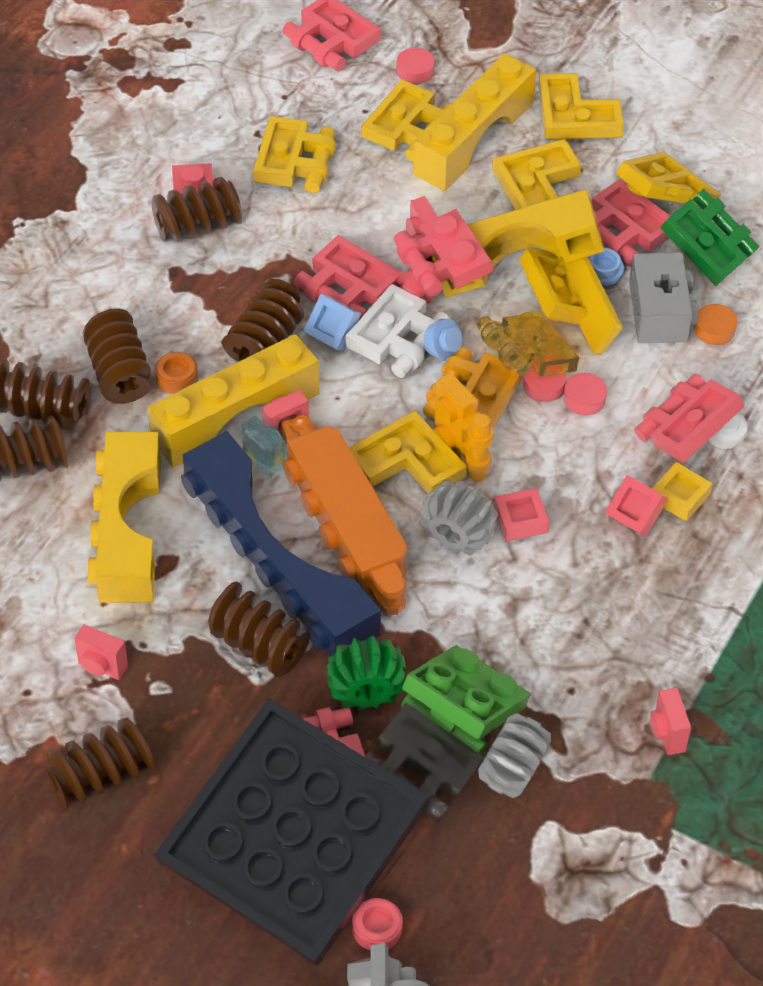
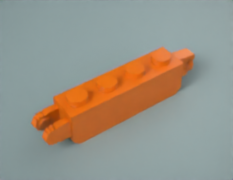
(347, 511)

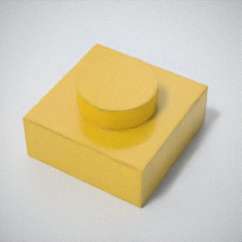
(684, 490)

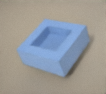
(331, 321)

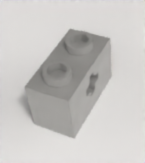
(662, 298)

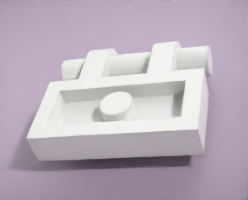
(385, 326)

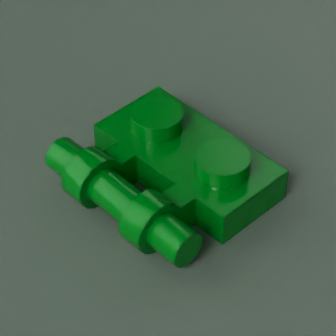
(702, 238)

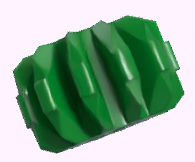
(366, 673)

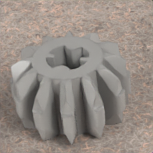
(458, 517)
(514, 755)

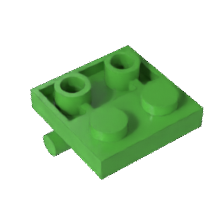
(464, 695)

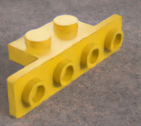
(572, 295)

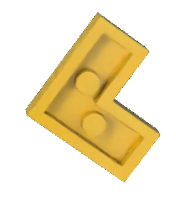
(572, 118)
(530, 172)
(408, 446)

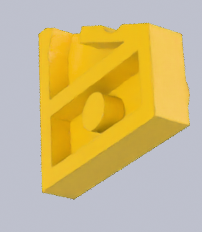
(662, 178)

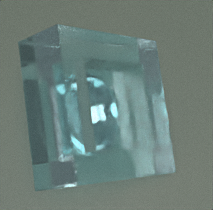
(263, 445)

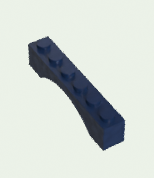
(326, 603)

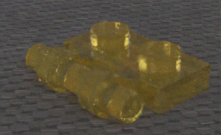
(528, 342)

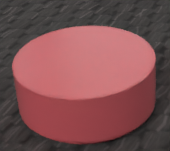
(415, 65)
(545, 387)
(585, 394)
(377, 923)

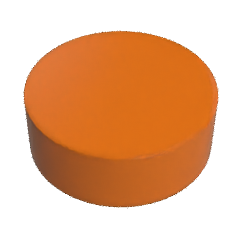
(715, 324)
(176, 372)

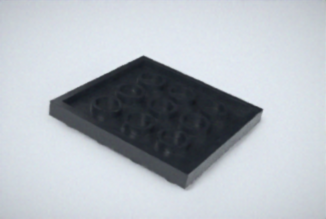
(293, 830)

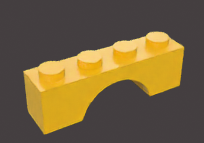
(448, 143)
(557, 225)
(206, 406)
(124, 558)

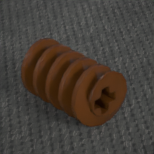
(196, 208)
(265, 320)
(117, 356)
(40, 397)
(32, 447)
(255, 632)
(98, 760)

